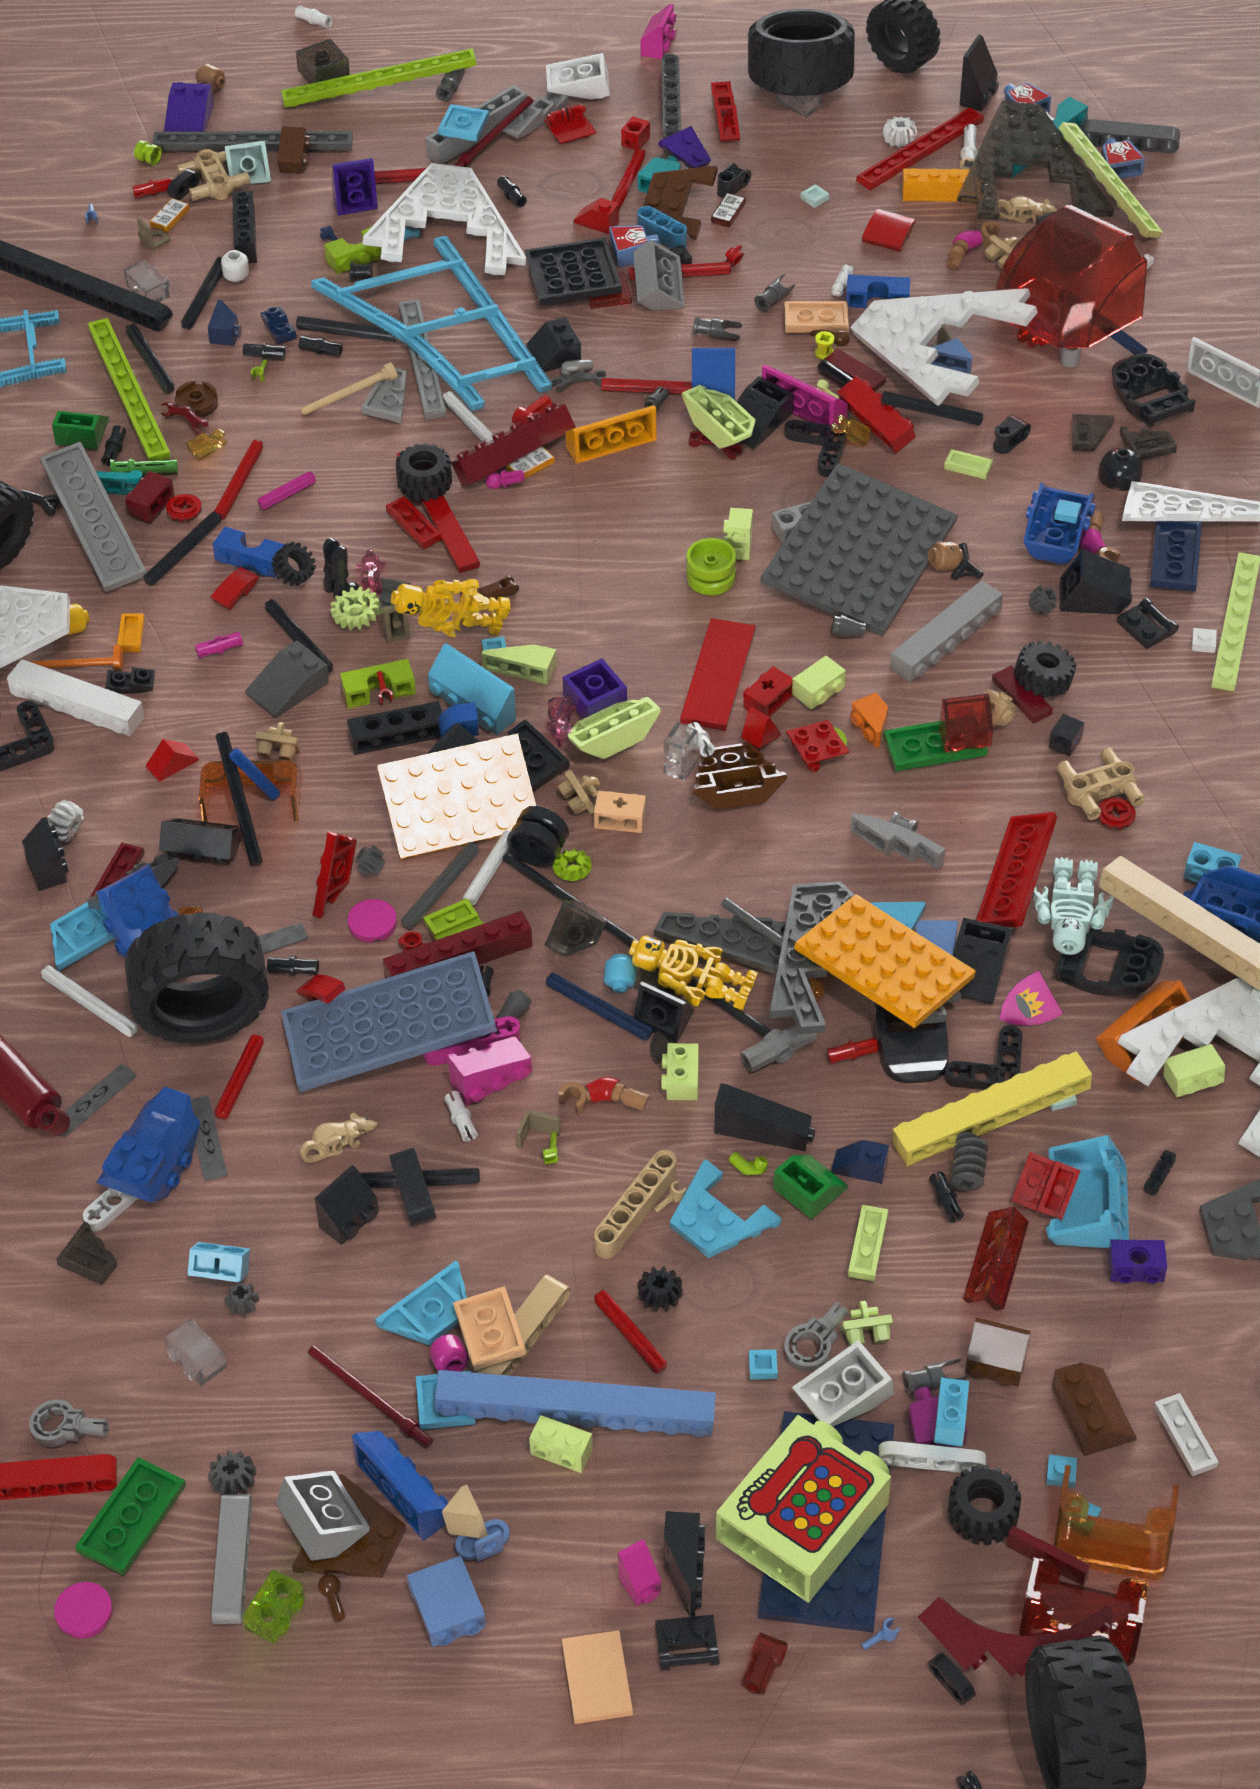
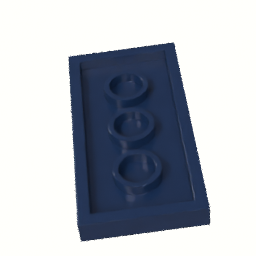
(1176, 555)

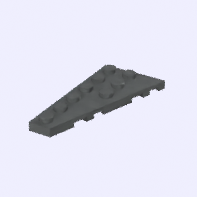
(733, 936)

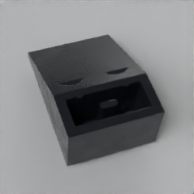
(769, 407)
(984, 950)
(685, 1556)

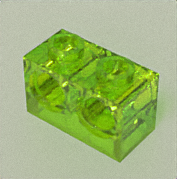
(268, 1604)

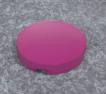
(372, 920)
(83, 1610)

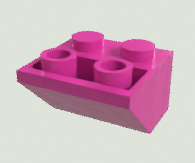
(659, 33)

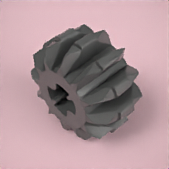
(241, 1469)

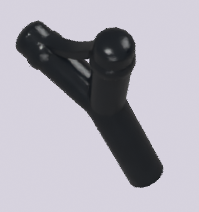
(44, 501)
(966, 564)

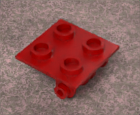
(569, 124)
(817, 743)

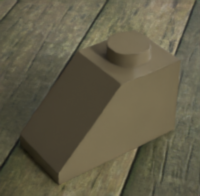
(394, 624)

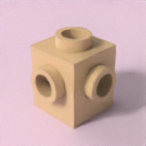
(1001, 708)

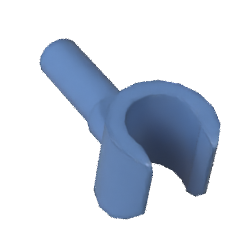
(91, 214)
(884, 1634)

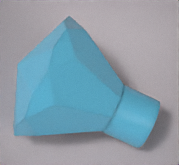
(410, 232)

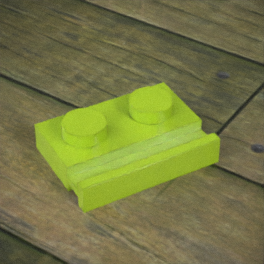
(452, 919)

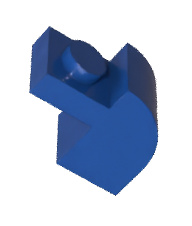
(463, 714)

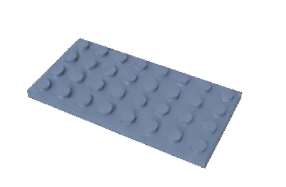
(388, 1021)

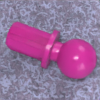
(506, 478)

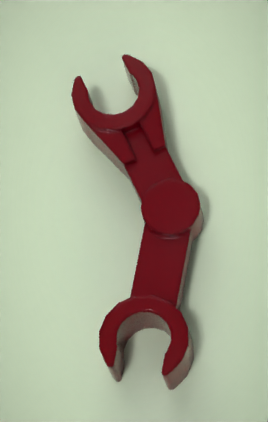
(194, 420)
(697, 439)

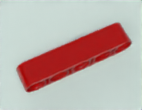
(58, 1476)

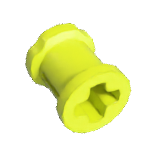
(824, 345)

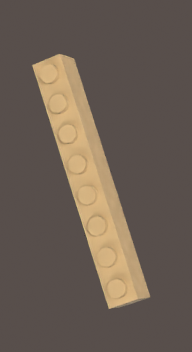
(1183, 919)

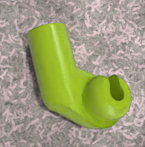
(746, 1167)

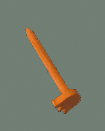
(117, 661)

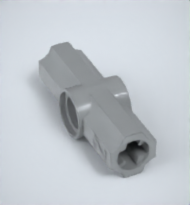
(775, 1046)

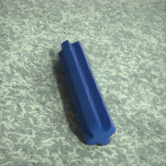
(254, 774)

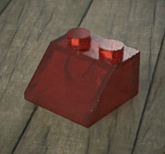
(966, 722)

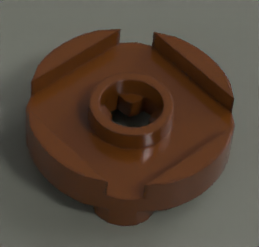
(205, 397)

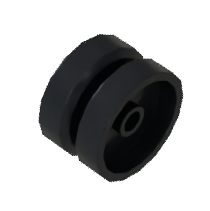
(538, 836)

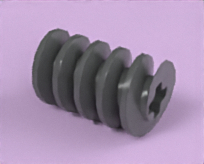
(969, 1162)

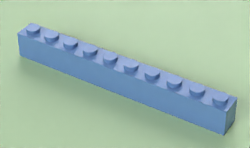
(575, 1403)

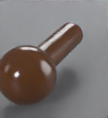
(841, 337)
(329, 1586)

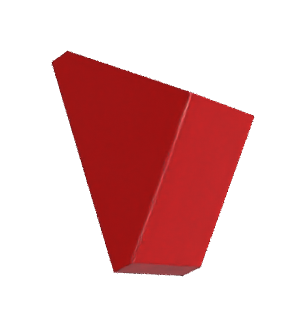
(759, 728)
(169, 759)

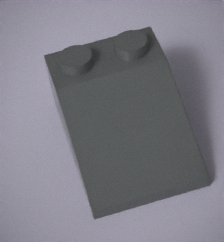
(288, 679)

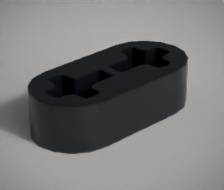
(182, 183)
(951, 1678)

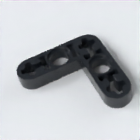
(825, 439)
(33, 738)
(995, 1072)

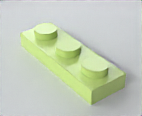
(868, 1243)

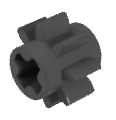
(1042, 600)
(370, 860)
(241, 1299)

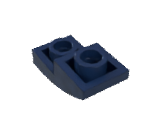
(278, 325)

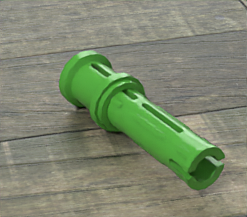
(158, 467)

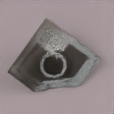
(575, 928)

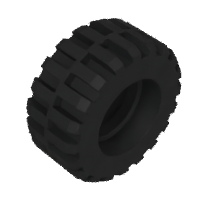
(894, 49)
(15, 522)

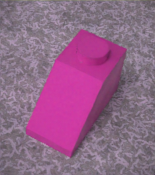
(639, 1573)

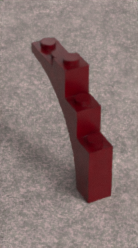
(971, 1641)

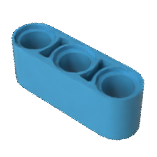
(669, 231)

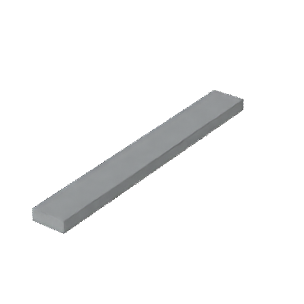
(425, 376)

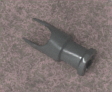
(449, 84)
(772, 294)
(716, 327)
(927, 1377)

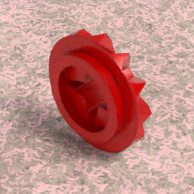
(177, 504)
(1122, 807)

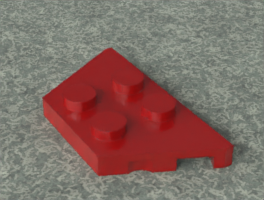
(335, 870)

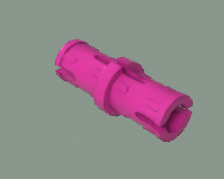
(218, 645)

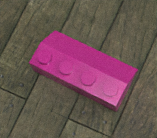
(809, 402)

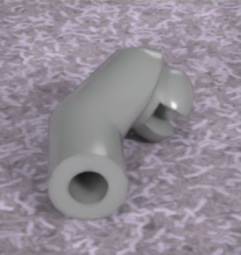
(576, 365)

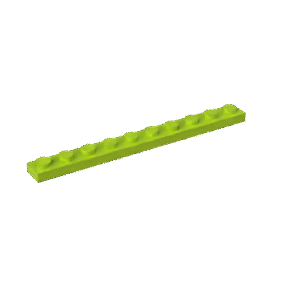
(379, 77)
(129, 390)

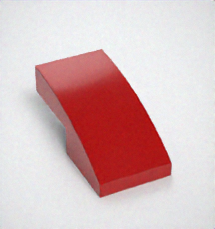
(232, 588)
(322, 988)

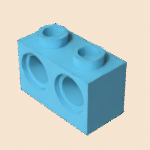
(1207, 858)
(218, 1262)
(951, 1412)

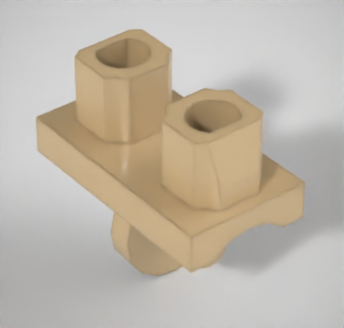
(1000, 248)
(279, 739)
(581, 801)

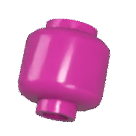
(449, 1353)

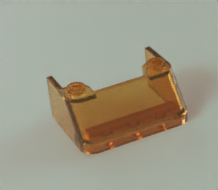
(277, 771)
(1115, 1544)

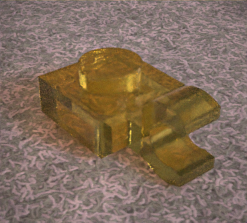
(854, 430)
(205, 445)

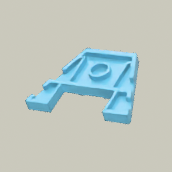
(709, 1223)

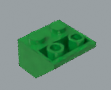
(79, 427)
(807, 1184)

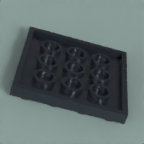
(572, 271)

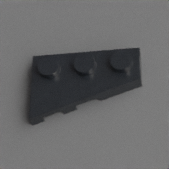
(540, 756)

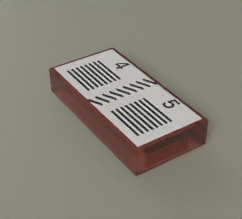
(728, 210)

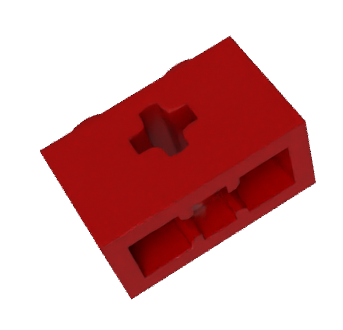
(768, 692)

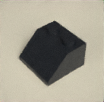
(554, 344)
(346, 1206)

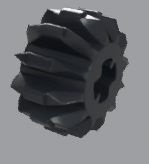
(660, 1289)

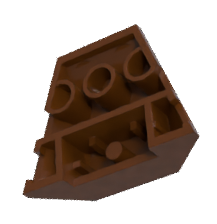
(736, 777)

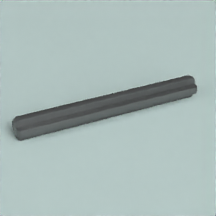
(438, 887)

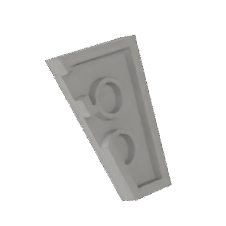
(387, 398)

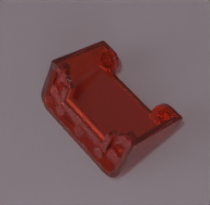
(1060, 1605)

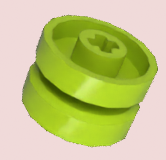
(711, 566)

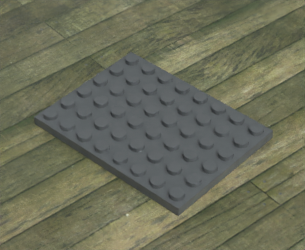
(858, 549)

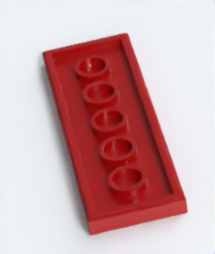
(718, 674)
(1017, 869)

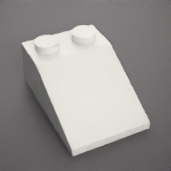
(579, 77)
(845, 1386)

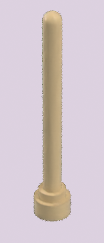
(387, 373)

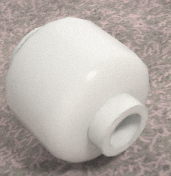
(235, 266)

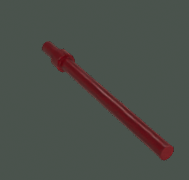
(466, 158)
(407, 1425)

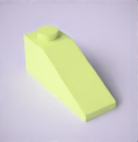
(524, 662)

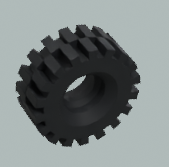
(1045, 669)

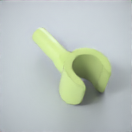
(824, 385)

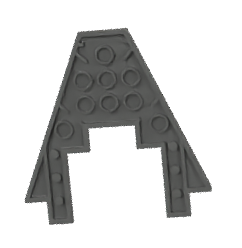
(792, 992)

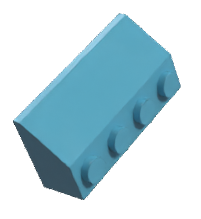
(464, 681)

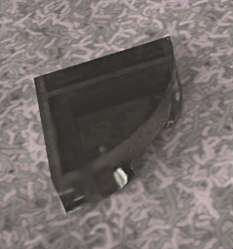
(658, 1045)

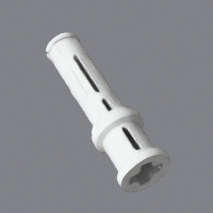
(969, 150)

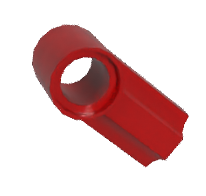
(537, 406)

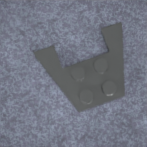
(1233, 1224)

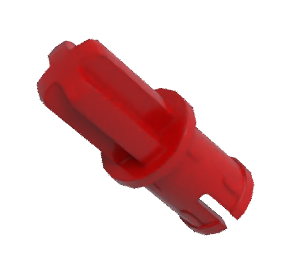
(151, 187)
(852, 1050)

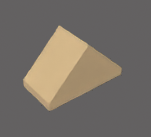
(463, 1515)

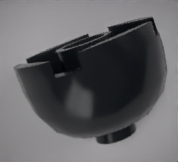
(1120, 468)

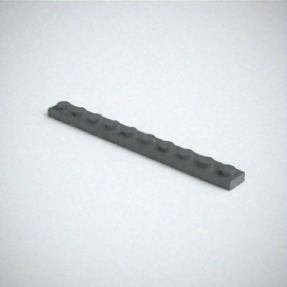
(219, 139)

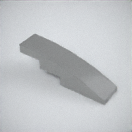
(535, 114)
(892, 837)

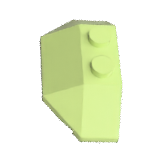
(718, 416)
(615, 727)

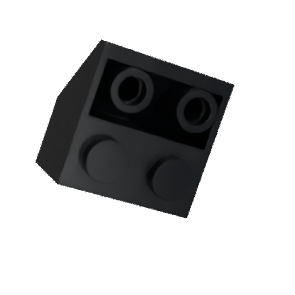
(45, 855)

